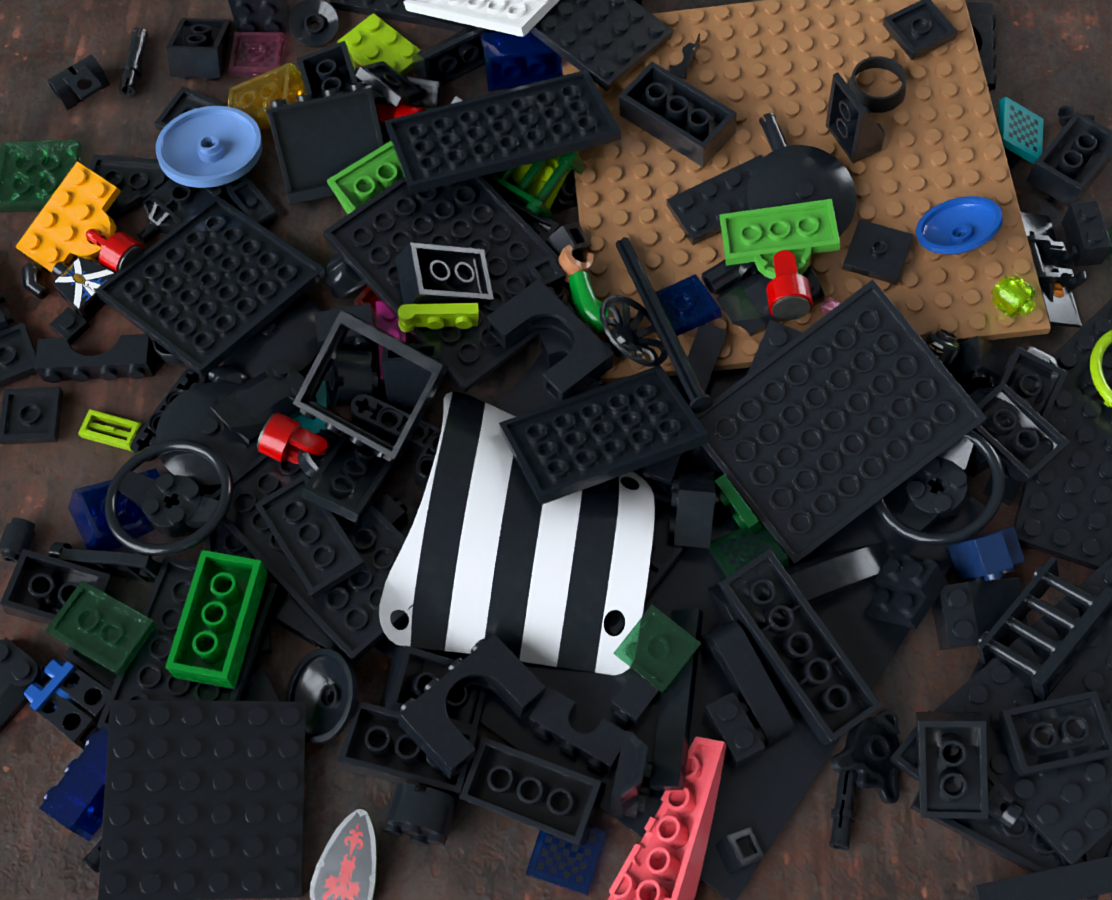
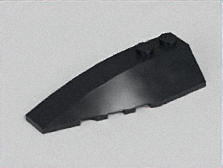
(821, 576)

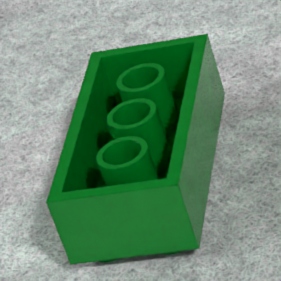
(217, 619)

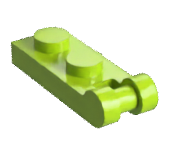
(437, 316)

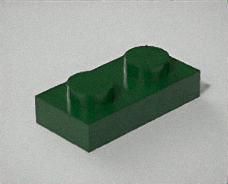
(728, 495)

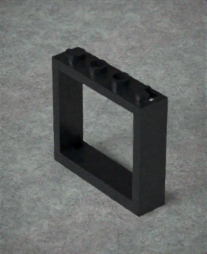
(337, 423)

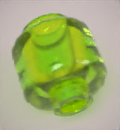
(1013, 296)

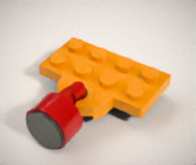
(78, 225)

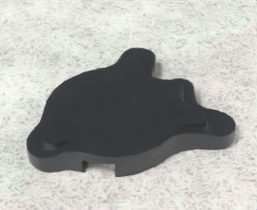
(869, 753)

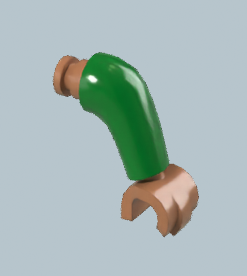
(583, 297)

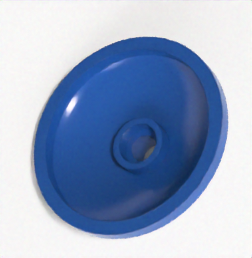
(959, 225)

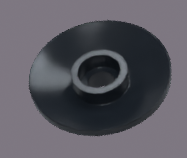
(313, 12)

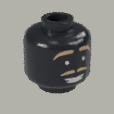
(943, 345)

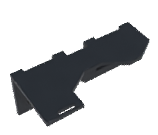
(689, 53)

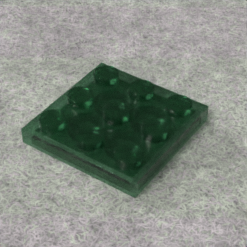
(34, 172)

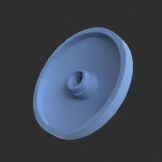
(209, 146)

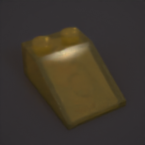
(256, 93)

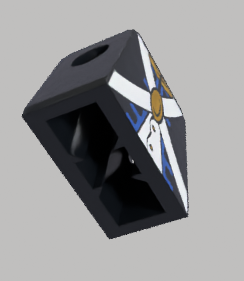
(77, 285)

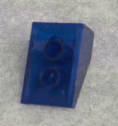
(88, 513)

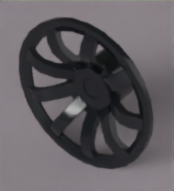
(625, 336)

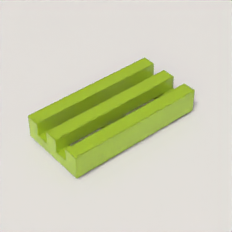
(105, 439)

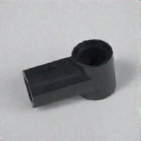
(722, 276)

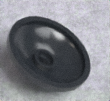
(330, 692)

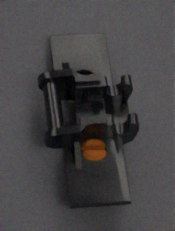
(1052, 270)

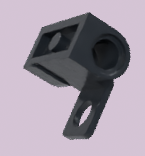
(78, 82)

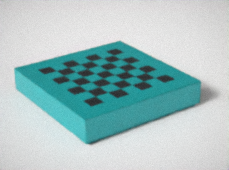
(1020, 130)

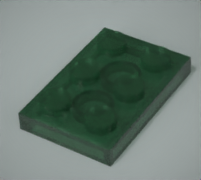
(101, 628)

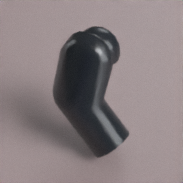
(30, 281)

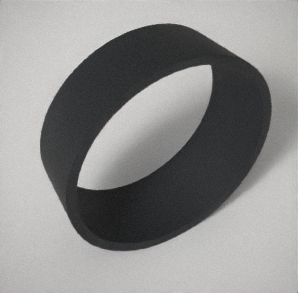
(879, 104)

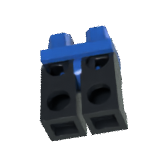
(62, 696)

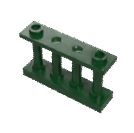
(536, 205)

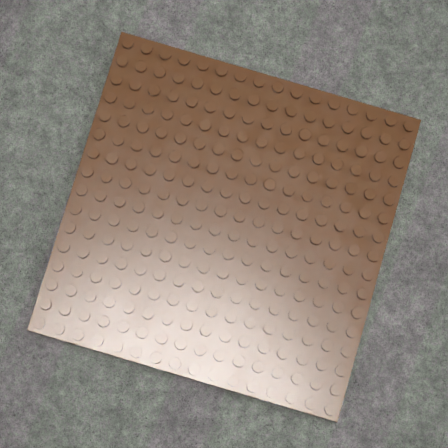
(783, 63)

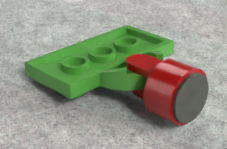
(781, 247)

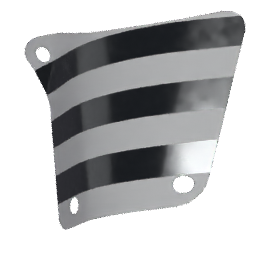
(512, 568)

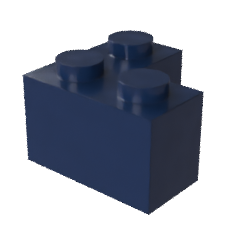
(986, 555)

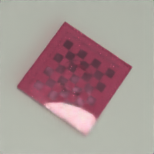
(255, 53)

